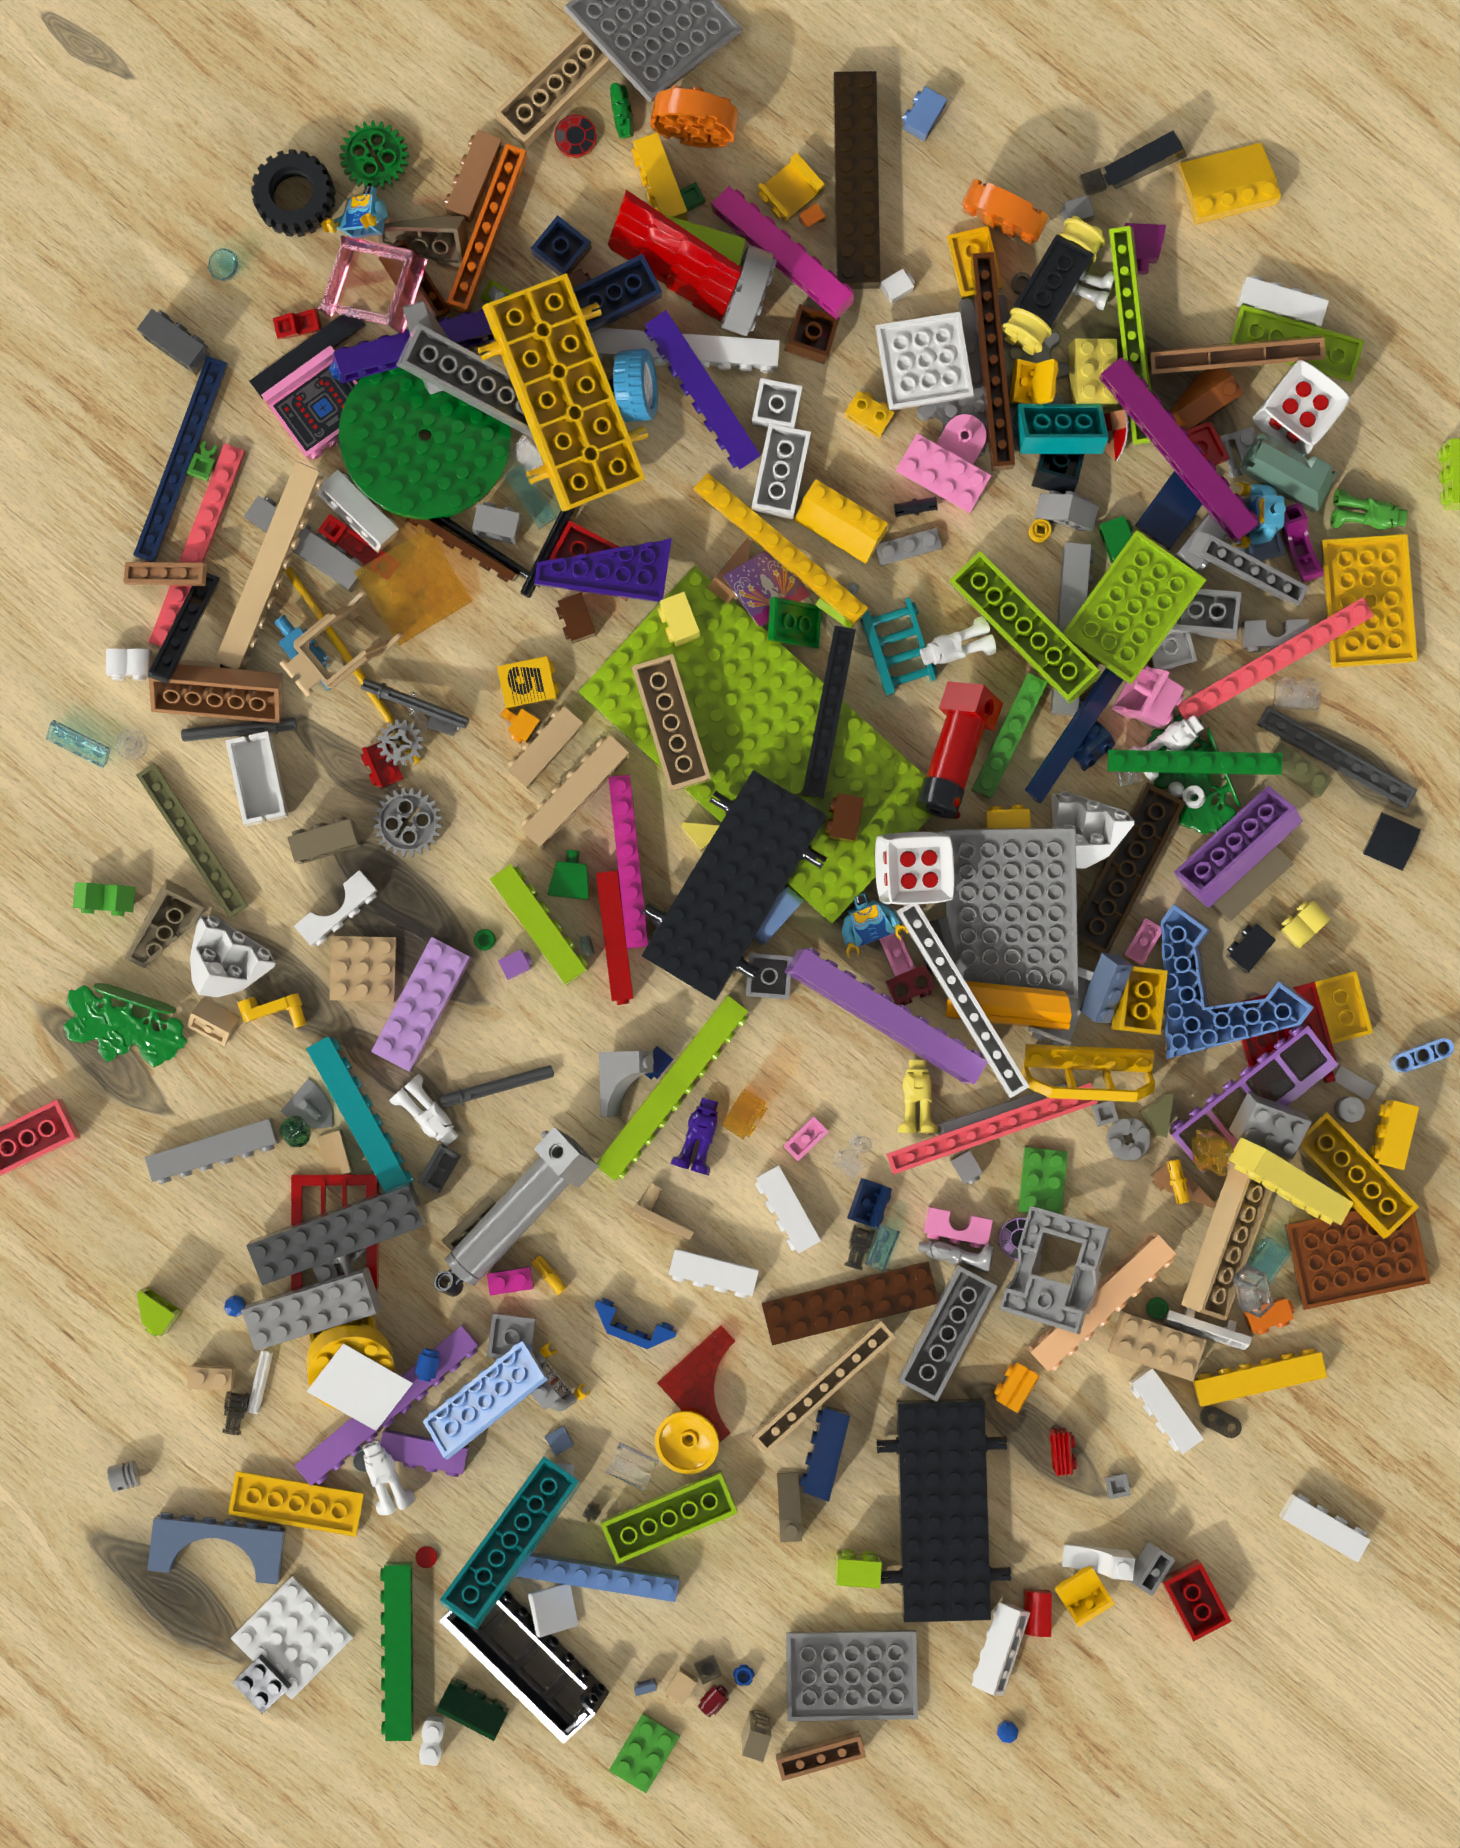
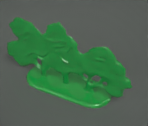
(1208, 816)
(118, 1028)

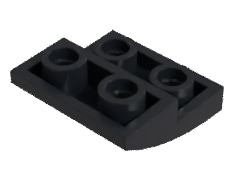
(1391, 841)

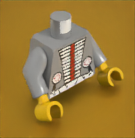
(554, 1391)

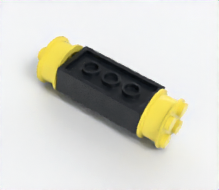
(1053, 285)

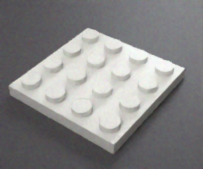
(924, 361)
(293, 1635)

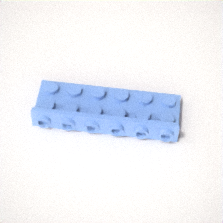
(485, 1399)

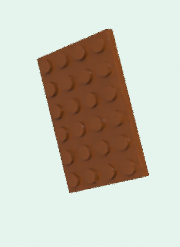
(1353, 1260)

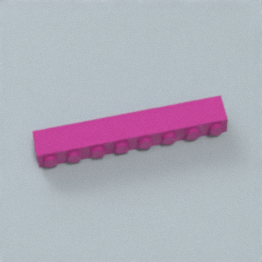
(790, 257)
(628, 861)

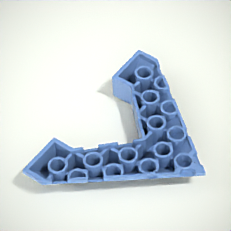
(1189, 1019)

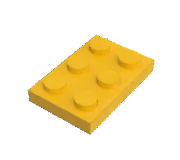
(961, 248)
(1344, 1007)

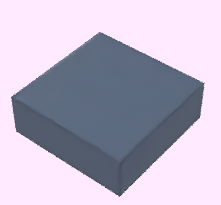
(559, 1440)
(645, 1686)

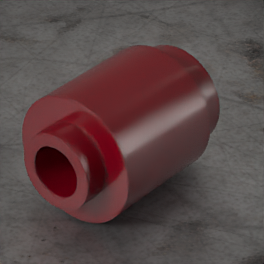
(713, 1700)

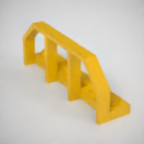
(1089, 1059)

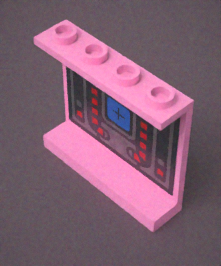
(311, 404)

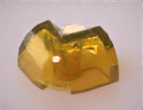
(1210, 1152)

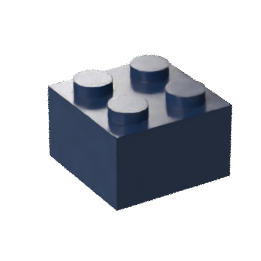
(561, 247)

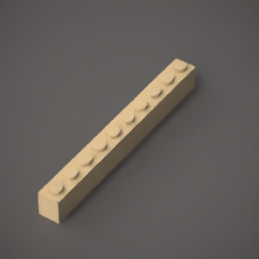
(269, 566)

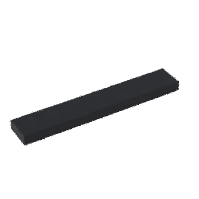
(331, 334)
(182, 630)

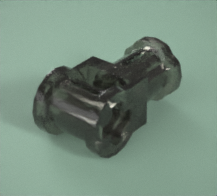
(859, 1245)
(235, 1411)

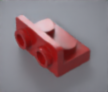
(383, 772)

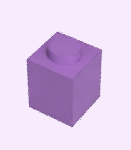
(515, 964)

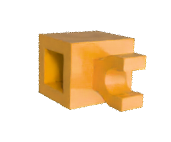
(522, 725)

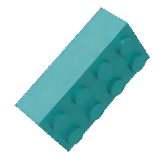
(1060, 428)

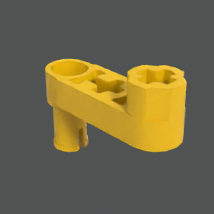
(251, 1011)

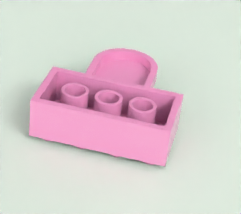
(949, 464)

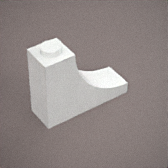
(1106, 1561)

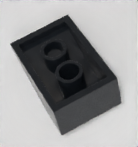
(1058, 472)

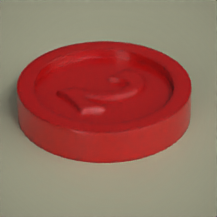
(426, 1557)

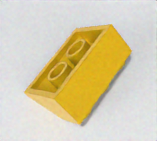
(1141, 1002)

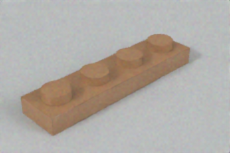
(165, 573)

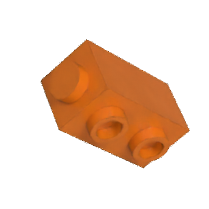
(1278, 1315)

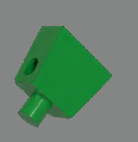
(570, 878)

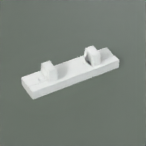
(1223, 1335)

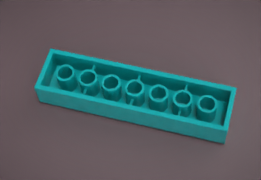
(510, 1542)

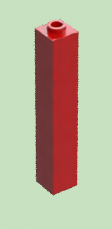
(614, 937)

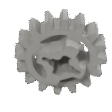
(402, 733)

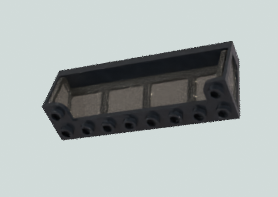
(532, 1667)

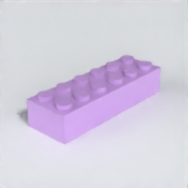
(421, 1004)

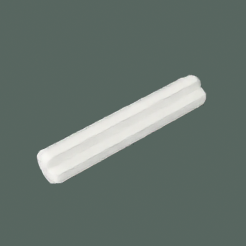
(260, 1381)

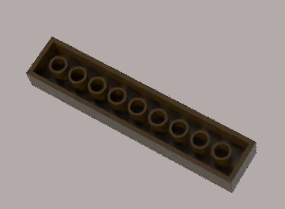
(856, 179)

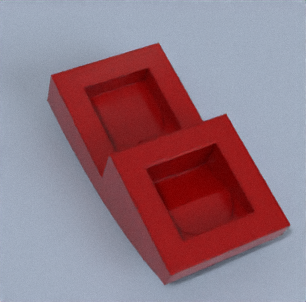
(297, 324)

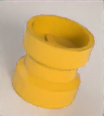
(1038, 534)

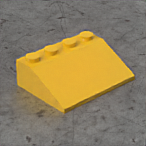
(1229, 183)

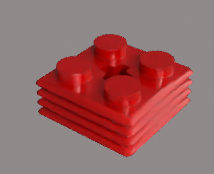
(1062, 1458)

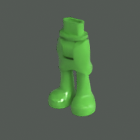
(1378, 513)

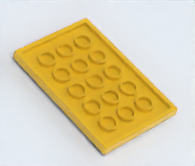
(1381, 574)

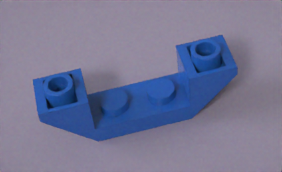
(661, 1333)

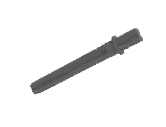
(391, 694)
(237, 729)
(496, 1086)

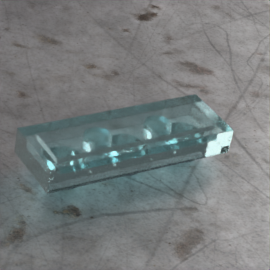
(530, 497)
(78, 743)

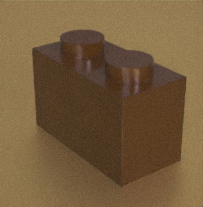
(576, 617)

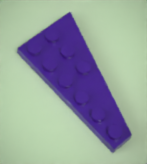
(620, 572)

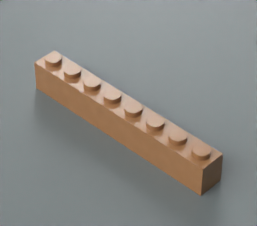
(1237, 354)

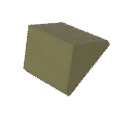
(1158, 1114)

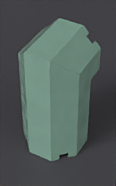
(1288, 471)

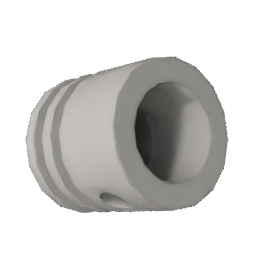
(1349, 1109)
(123, 1476)

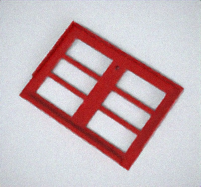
(343, 1180)

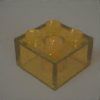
(744, 1113)

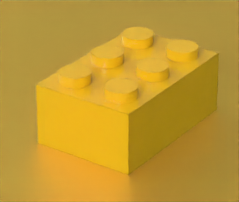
(1393, 1134)

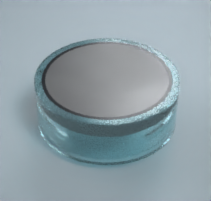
(587, 945)
(358, 1461)

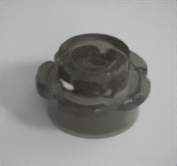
(592, 1511)

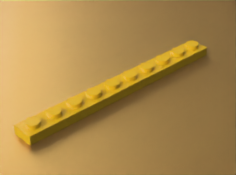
(780, 549)

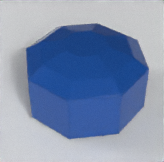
(234, 1305)
(1007, 1731)

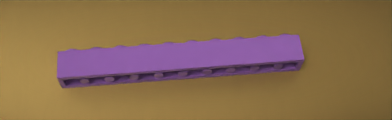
(353, 1433)

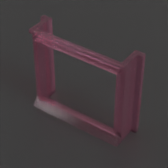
(405, 289)

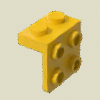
(1033, 382)
(1084, 1595)

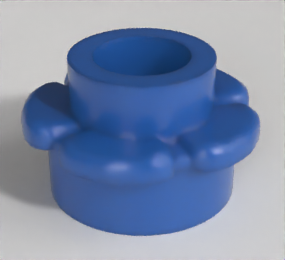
(747, 1680)

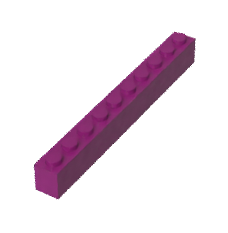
(1178, 450)

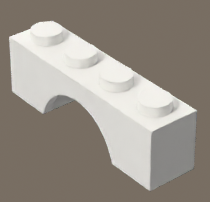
(357, 892)

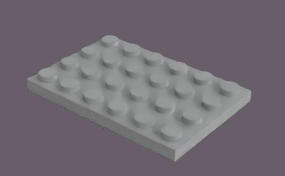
(851, 1675)

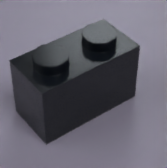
(1250, 947)

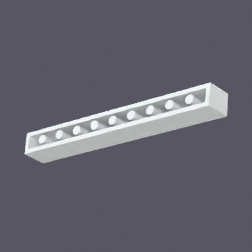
(710, 350)
(962, 999)

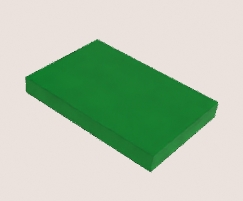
(794, 623)

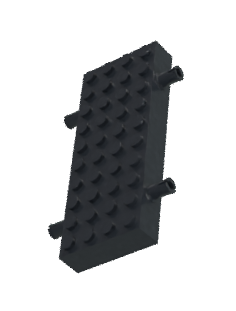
(734, 885)
(943, 1510)

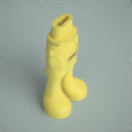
(917, 1088)

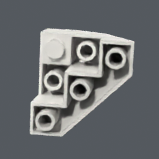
(1097, 825)
(225, 958)

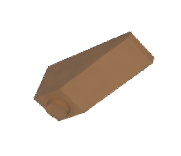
(719, 585)
(1162, 1178)

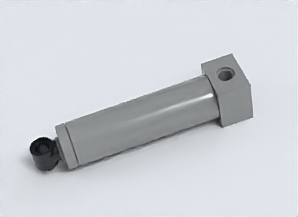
(559, 1164)

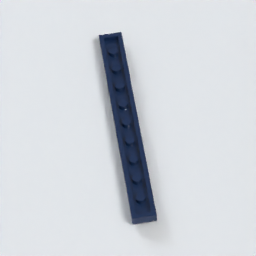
(180, 459)

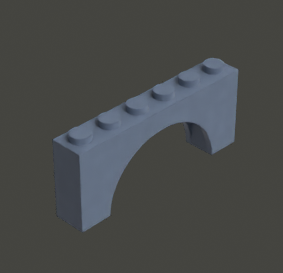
(260, 1543)

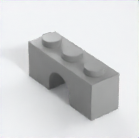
(1256, 637)

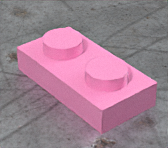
(1143, 942)
(896, 954)
(805, 1138)

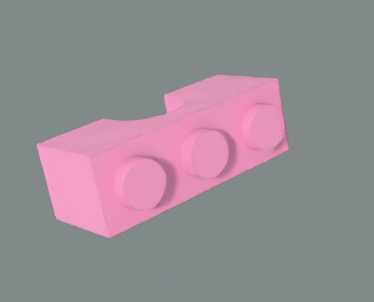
(976, 1231)

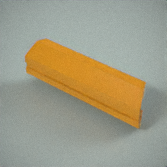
(1020, 1006)

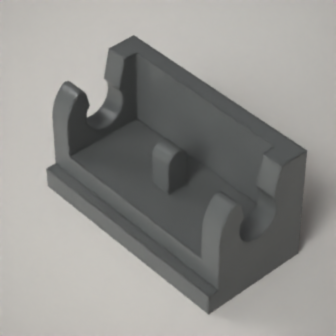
(439, 1168)

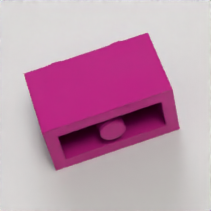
(510, 1280)

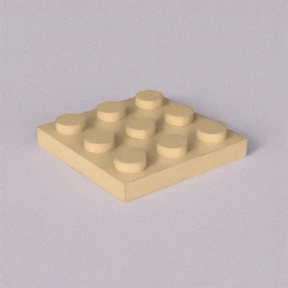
(363, 968)

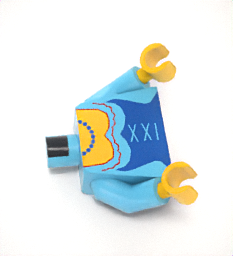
(362, 217)
(1268, 509)
(869, 923)

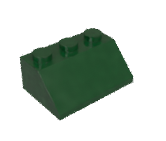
(473, 1709)

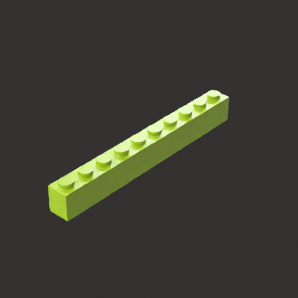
(1130, 310)
(671, 1088)

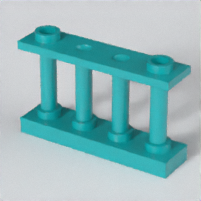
(884, 662)

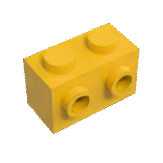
(869, 413)

